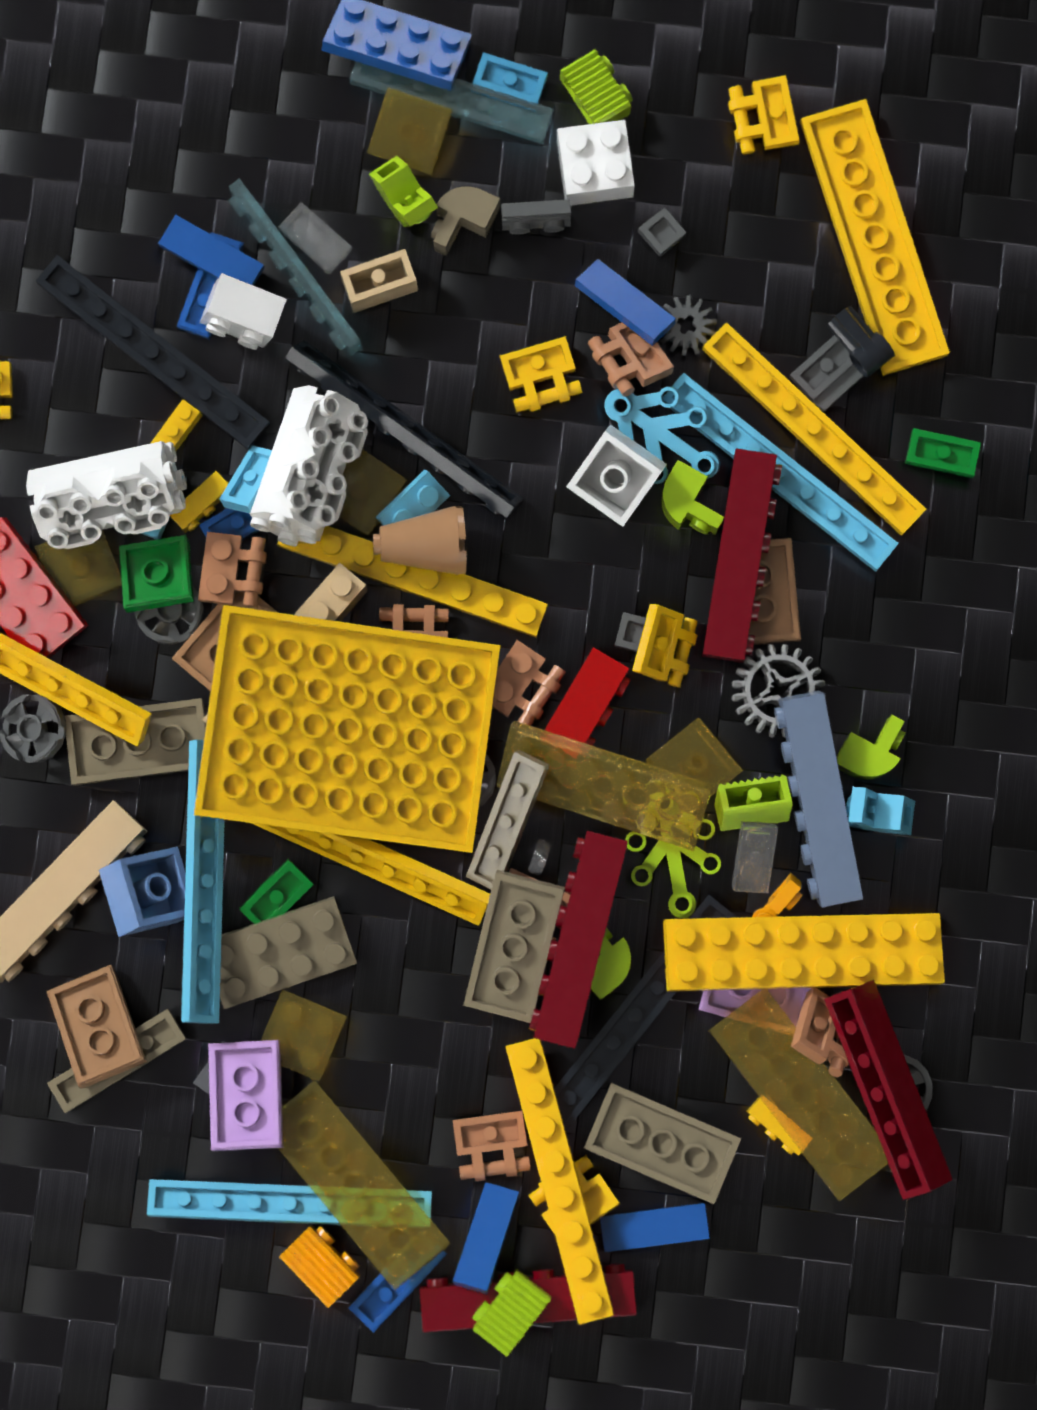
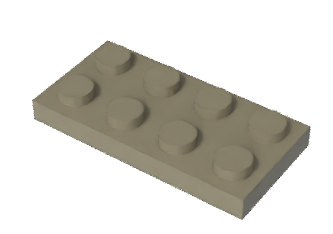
(102, 756)
(513, 946)
(283, 952)
(662, 1143)

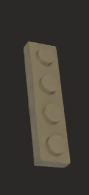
(507, 818)
(155, 1037)

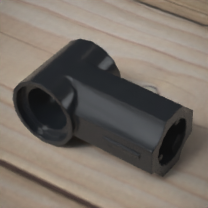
(866, 349)

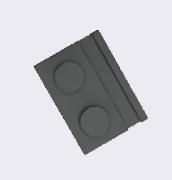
(524, 216)
(826, 374)

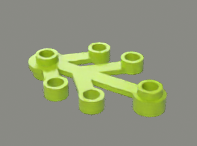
(675, 868)

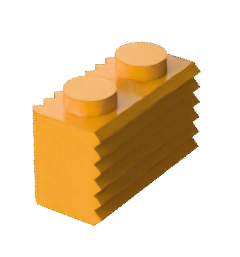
(321, 1264)

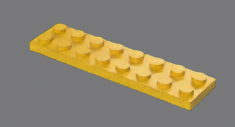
(874, 234)
(803, 951)

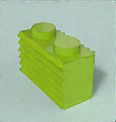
(595, 89)
(753, 801)
(510, 1312)

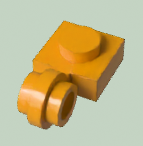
(784, 897)

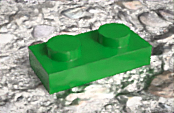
(943, 453)
(277, 893)

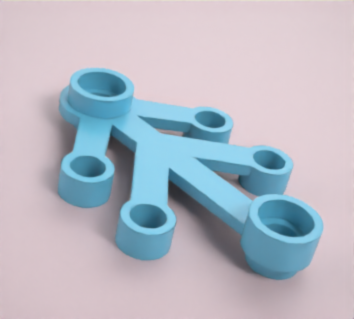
(657, 428)

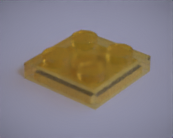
(305, 1033)

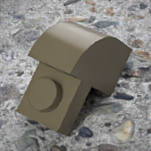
(465, 208)

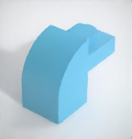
(880, 811)

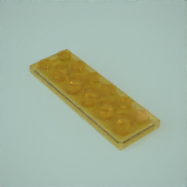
(613, 786)
(801, 1095)
(357, 1187)

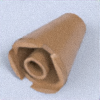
(425, 541)

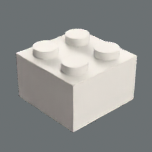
(595, 162)
(242, 312)
(616, 475)

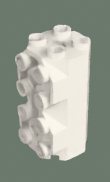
(305, 470)
(116, 489)

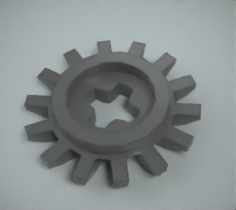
(700, 321)

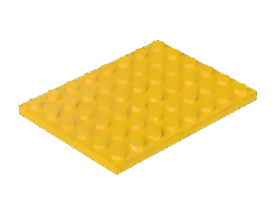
(346, 729)

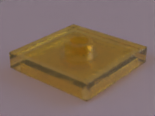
(410, 130)
(368, 491)
(82, 570)
(697, 755)

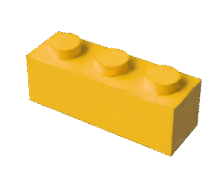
(178, 425)
(201, 502)
(761, 1115)

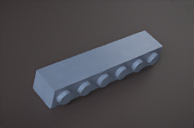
(819, 798)

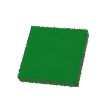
(156, 573)

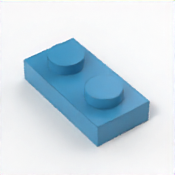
(510, 78)

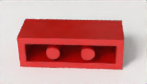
(589, 698)

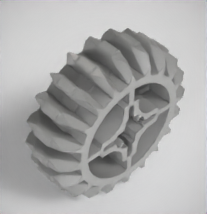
(771, 675)

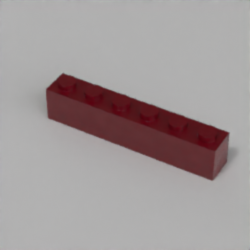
(740, 556)
(580, 939)
(888, 1090)
(452, 1306)

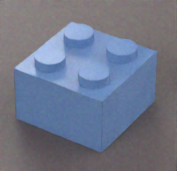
(145, 890)

